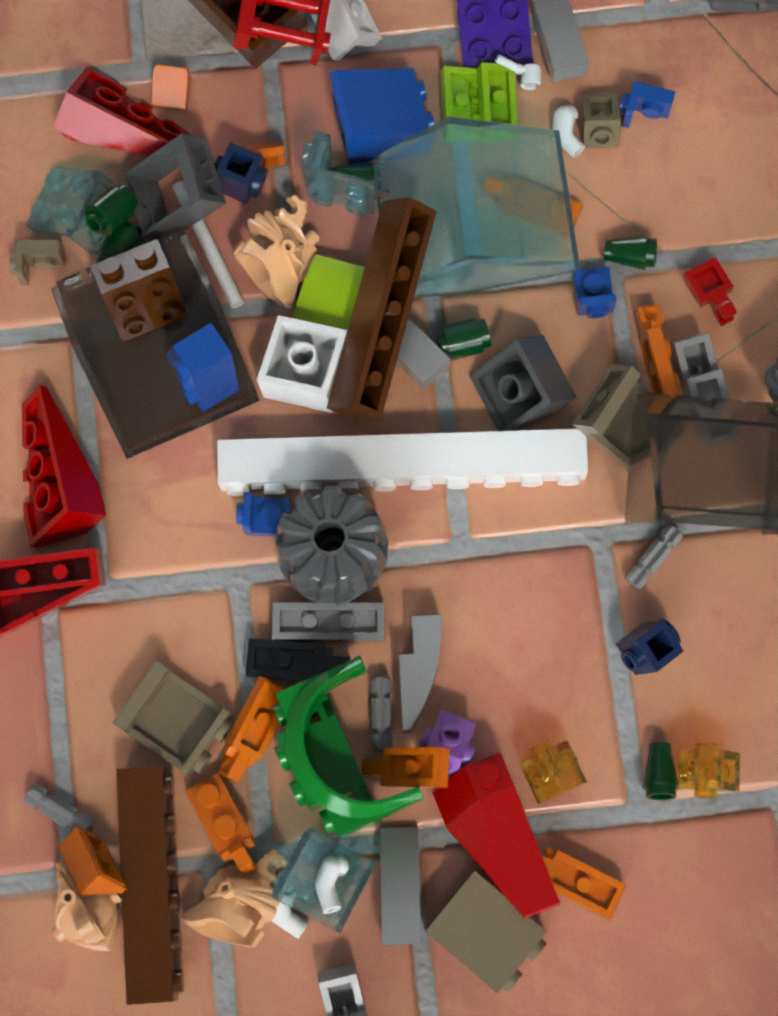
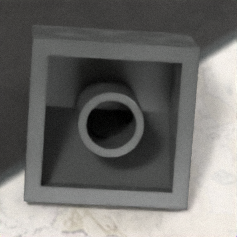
(522, 384)

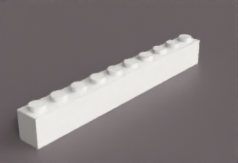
(402, 461)

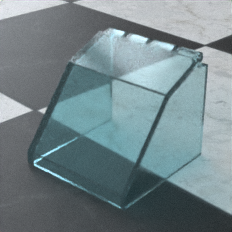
(495, 199)

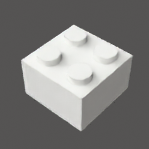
(301, 363)

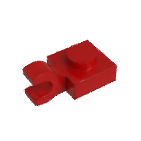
(711, 285)

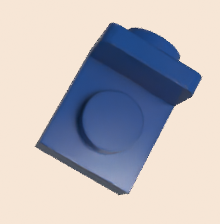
(647, 99)
(594, 292)
(261, 514)

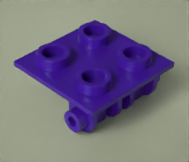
(494, 29)

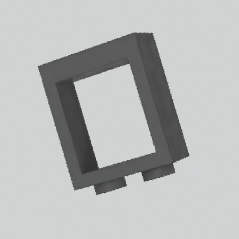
(200, 179)

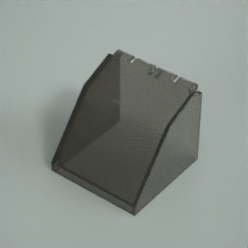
(133, 375)
(703, 462)

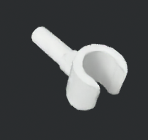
(530, 73)

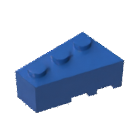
(204, 368)

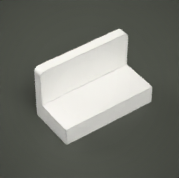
(349, 26)

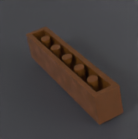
(382, 309)
(149, 892)

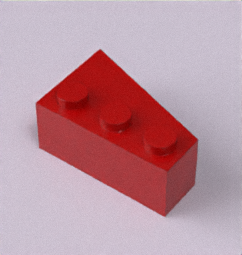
(45, 583)

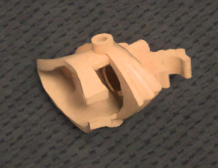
(278, 252)
(238, 904)
(84, 919)

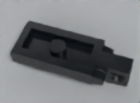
(289, 659)

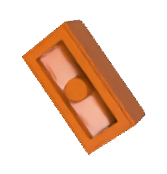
(91, 864)

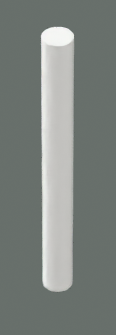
(211, 252)

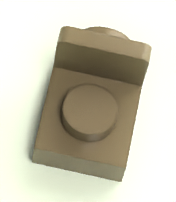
(601, 119)
(35, 253)

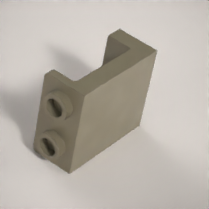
(608, 412)
(174, 720)
(487, 933)

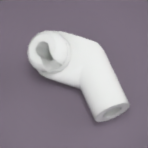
(564, 121)
(325, 881)
(289, 921)

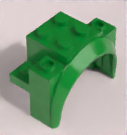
(323, 759)

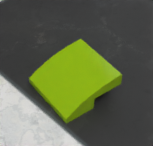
(479, 93)
(329, 292)

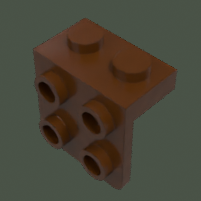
(139, 290)

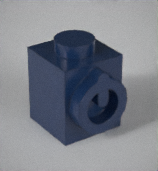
(241, 173)
(650, 647)

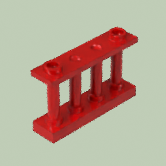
(251, 26)

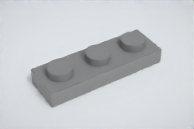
(328, 622)

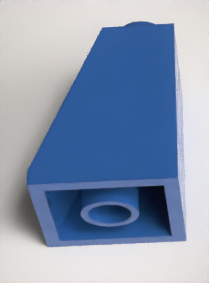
(377, 109)

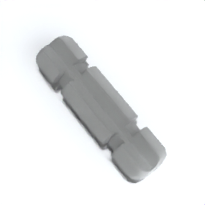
(654, 556)
(381, 713)
(57, 809)

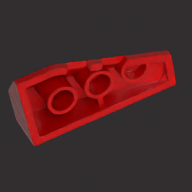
(103, 116)
(61, 483)
(491, 825)

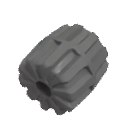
(327, 522)

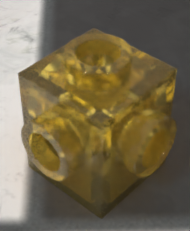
(552, 770)
(709, 770)

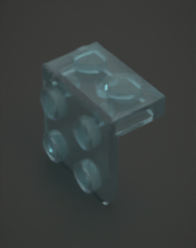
(332, 187)
(63, 204)
(296, 882)

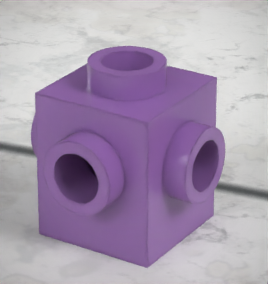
(451, 733)

